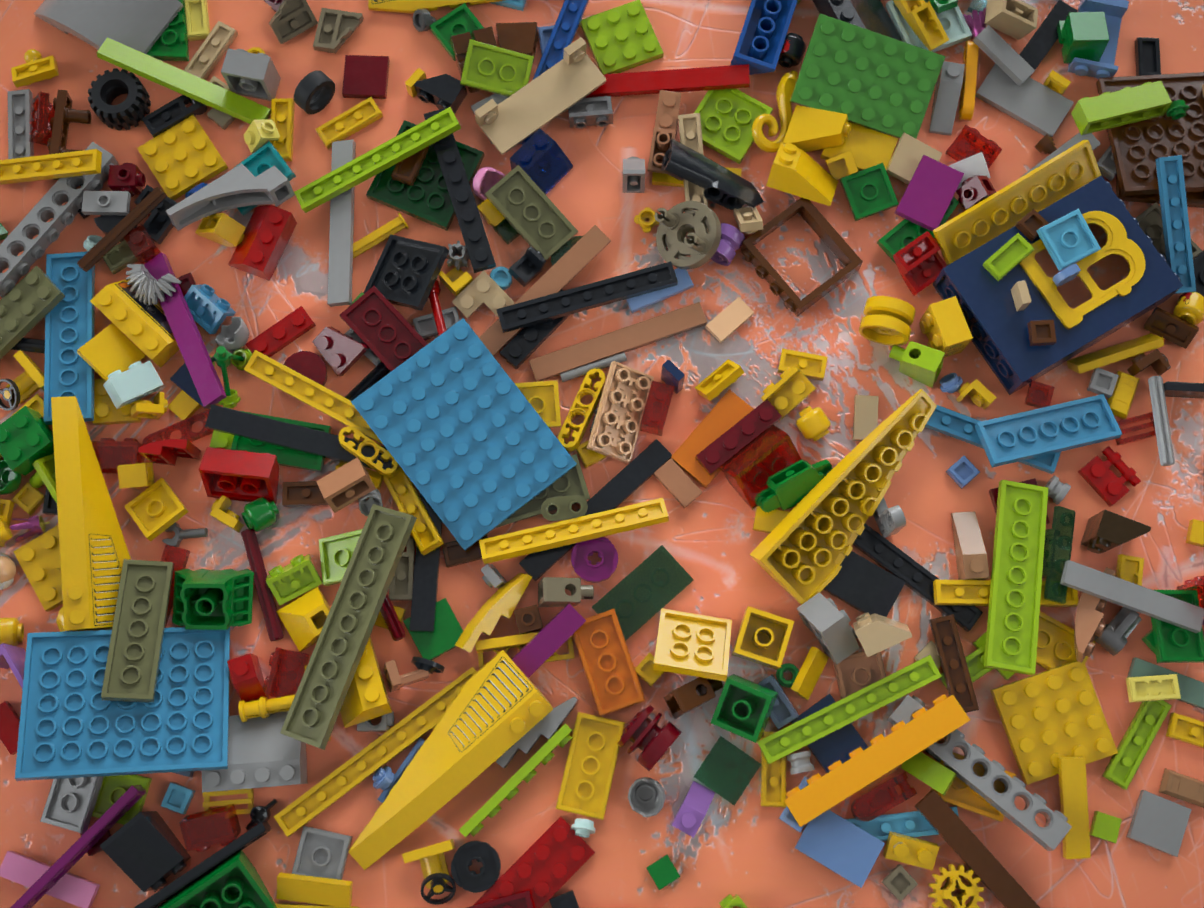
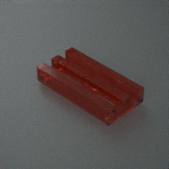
(1119, 441)

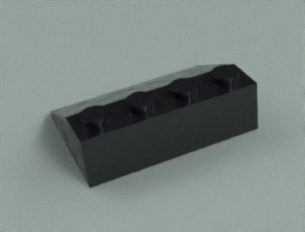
(862, 13)

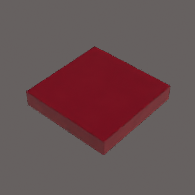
(365, 76)

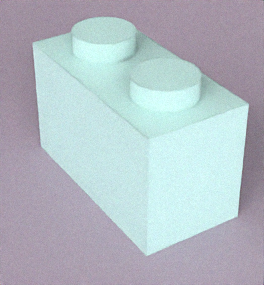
(132, 384)

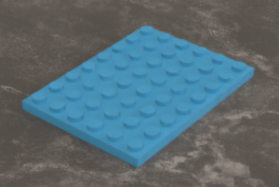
(464, 433)
(77, 734)

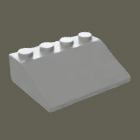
(259, 756)

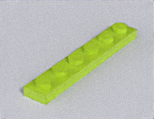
(510, 788)

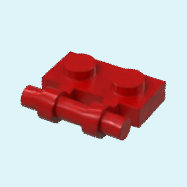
(1104, 481)

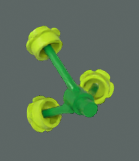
(223, 359)

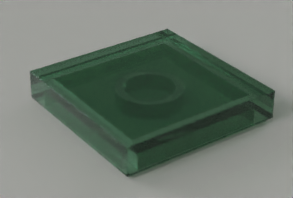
(727, 770)

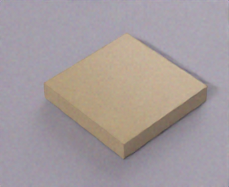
(907, 157)

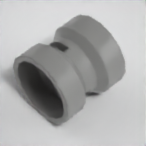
(366, 505)

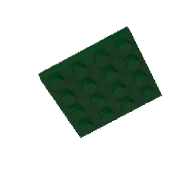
(429, 195)

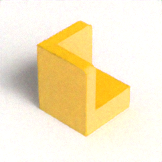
(842, 165)
(455, 280)
(135, 475)

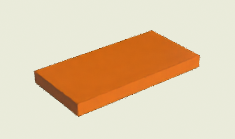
(720, 419)
(608, 663)

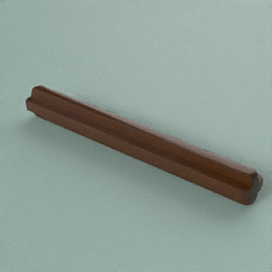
(121, 229)

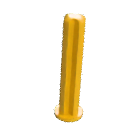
(379, 235)

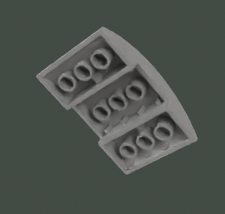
(125, 21)

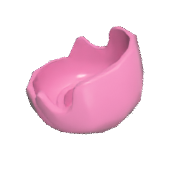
(485, 180)

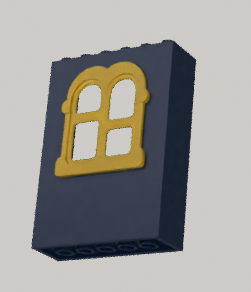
(1003, 332)

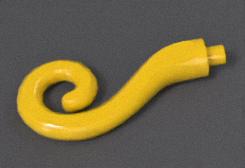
(783, 95)

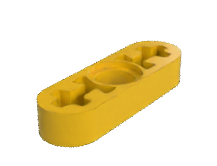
(349, 446)

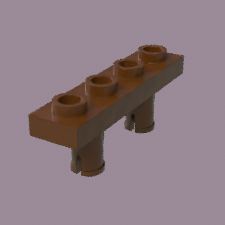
(60, 123)

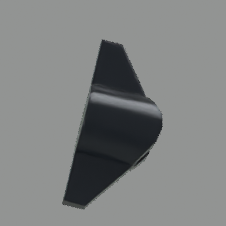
(260, 814)

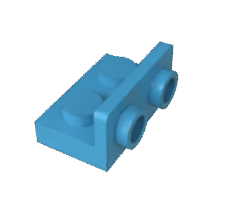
(207, 307)

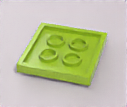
(621, 38)
(728, 121)

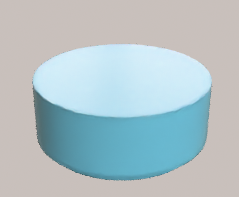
(501, 277)

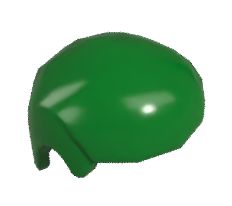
(9, 479)

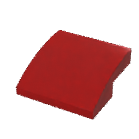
(919, 262)
(168, 450)

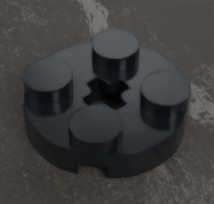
(488, 874)

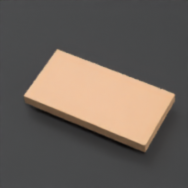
(620, 412)

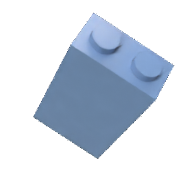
(1105, 67)

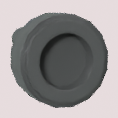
(422, 20)

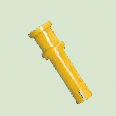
(264, 707)

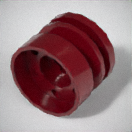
(649, 737)

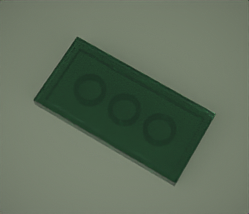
(645, 591)

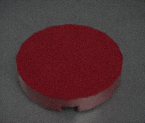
(308, 365)

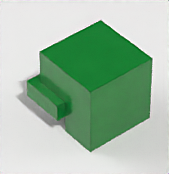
(1083, 36)

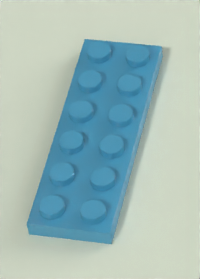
(1047, 430)

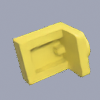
(259, 132)

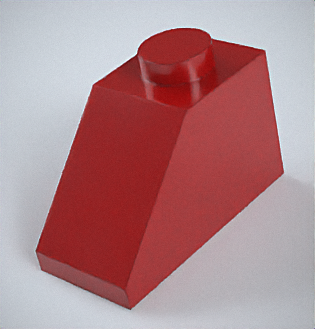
(247, 677)

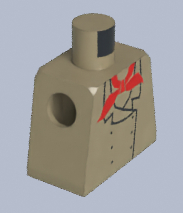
(552, 592)

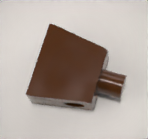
(518, 37)
(686, 698)

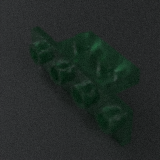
(1056, 552)

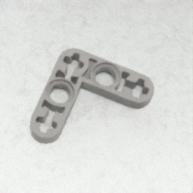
(890, 519)

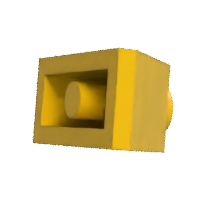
(221, 229)

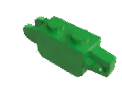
(791, 485)

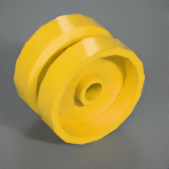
(887, 320)

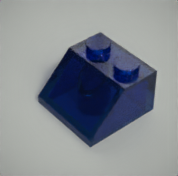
(542, 160)

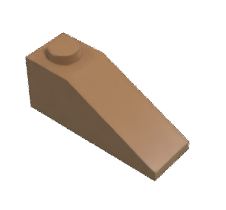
(969, 547)

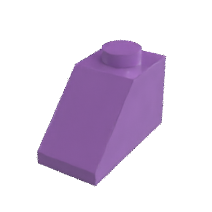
(693, 809)

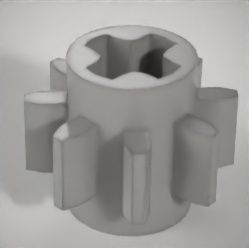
(456, 260)

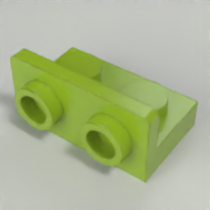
(293, 579)

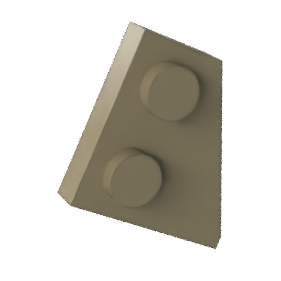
(334, 29)

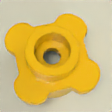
(649, 214)

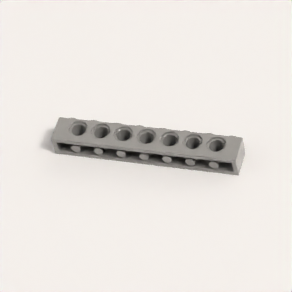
(36, 222)
(1056, 823)

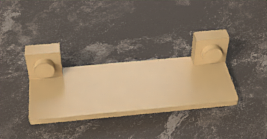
(540, 99)

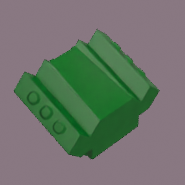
(212, 598)

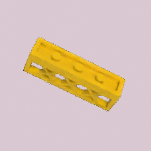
(516, 641)

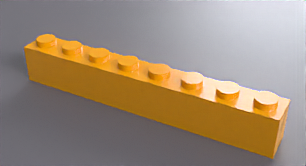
(876, 760)

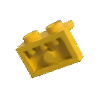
(789, 391)

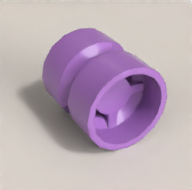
(730, 241)

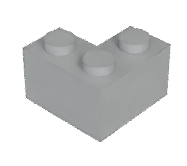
(829, 626)

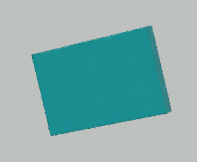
(261, 161)

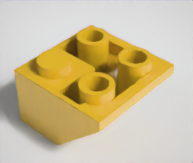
(305, 618)

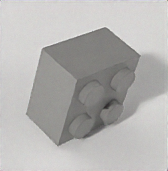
(250, 74)

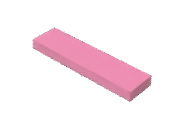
(69, 888)

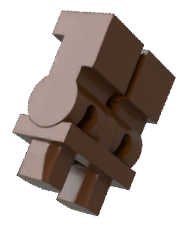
(460, 45)

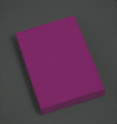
(929, 193)

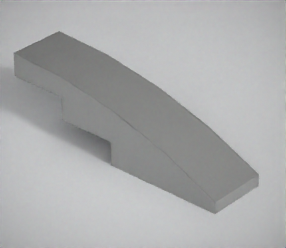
(546, 727)

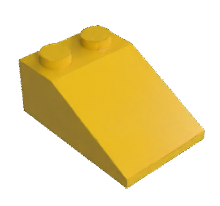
(801, 175)

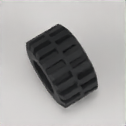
(109, 87)

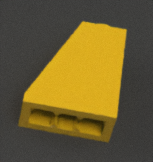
(817, 129)

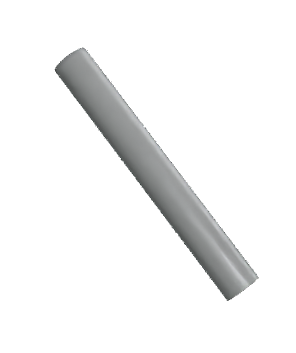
(601, 364)

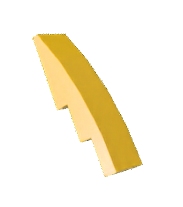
(923, 22)
(499, 604)

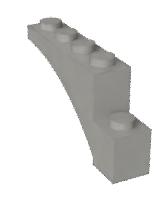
(231, 191)

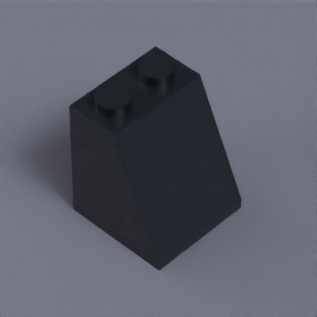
(147, 851)

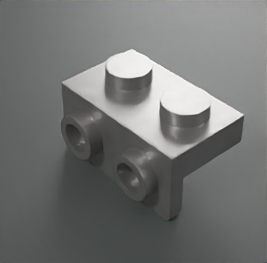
(591, 112)

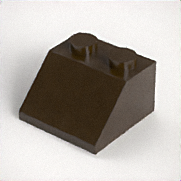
(1110, 530)

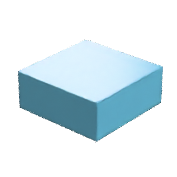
(177, 798)

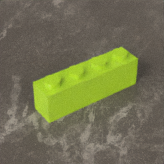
(1121, 107)

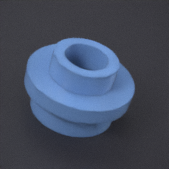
(950, 383)
(383, 778)

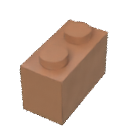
(345, 485)

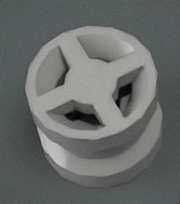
(1057, 489)
(800, 762)

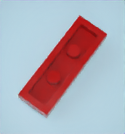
(282, 333)

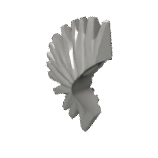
(147, 287)

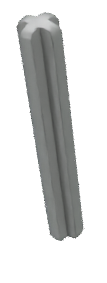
(1161, 421)

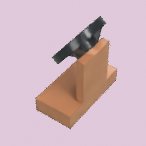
(424, 666)

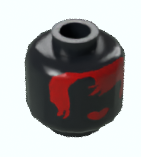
(792, 50)

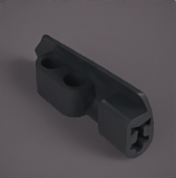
(718, 182)

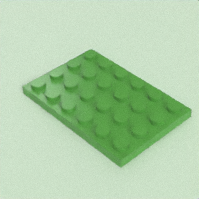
(867, 77)

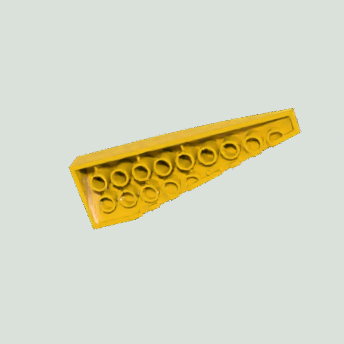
(819, 531)

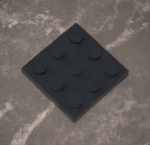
(407, 271)

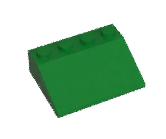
(228, 885)

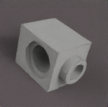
(384, 725)

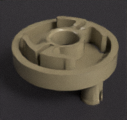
(675, 225)

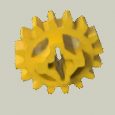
(953, 882)

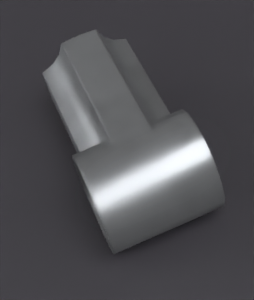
(1118, 630)

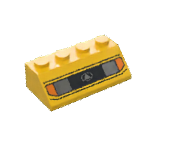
(140, 322)

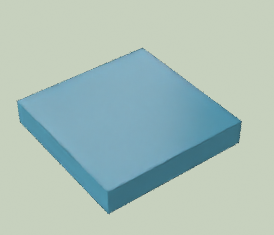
(1068, 239)

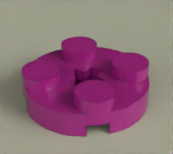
(602, 570)

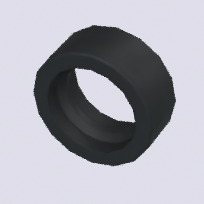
(314, 92)

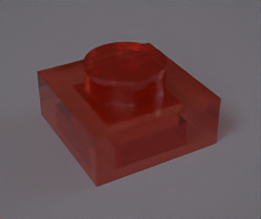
(1039, 394)

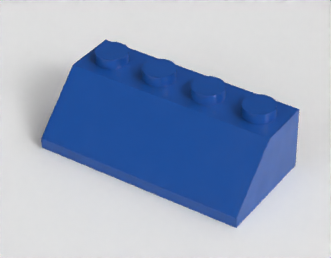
(763, 35)

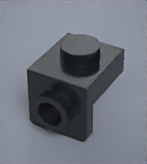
(528, 266)

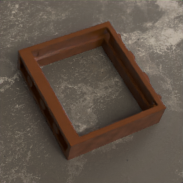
(828, 236)

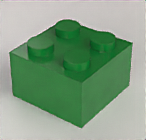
(25, 440)
(744, 708)

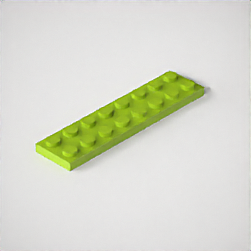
(1016, 578)

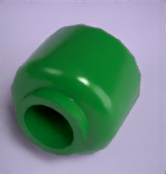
(260, 514)

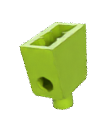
(919, 362)

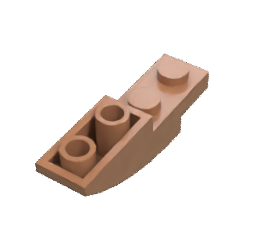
(664, 128)
(1089, 622)

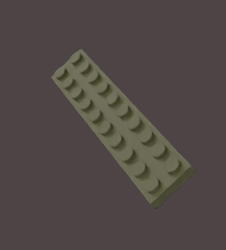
(348, 626)

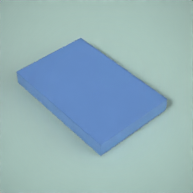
(840, 846)

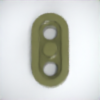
(564, 507)

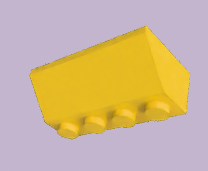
(367, 691)

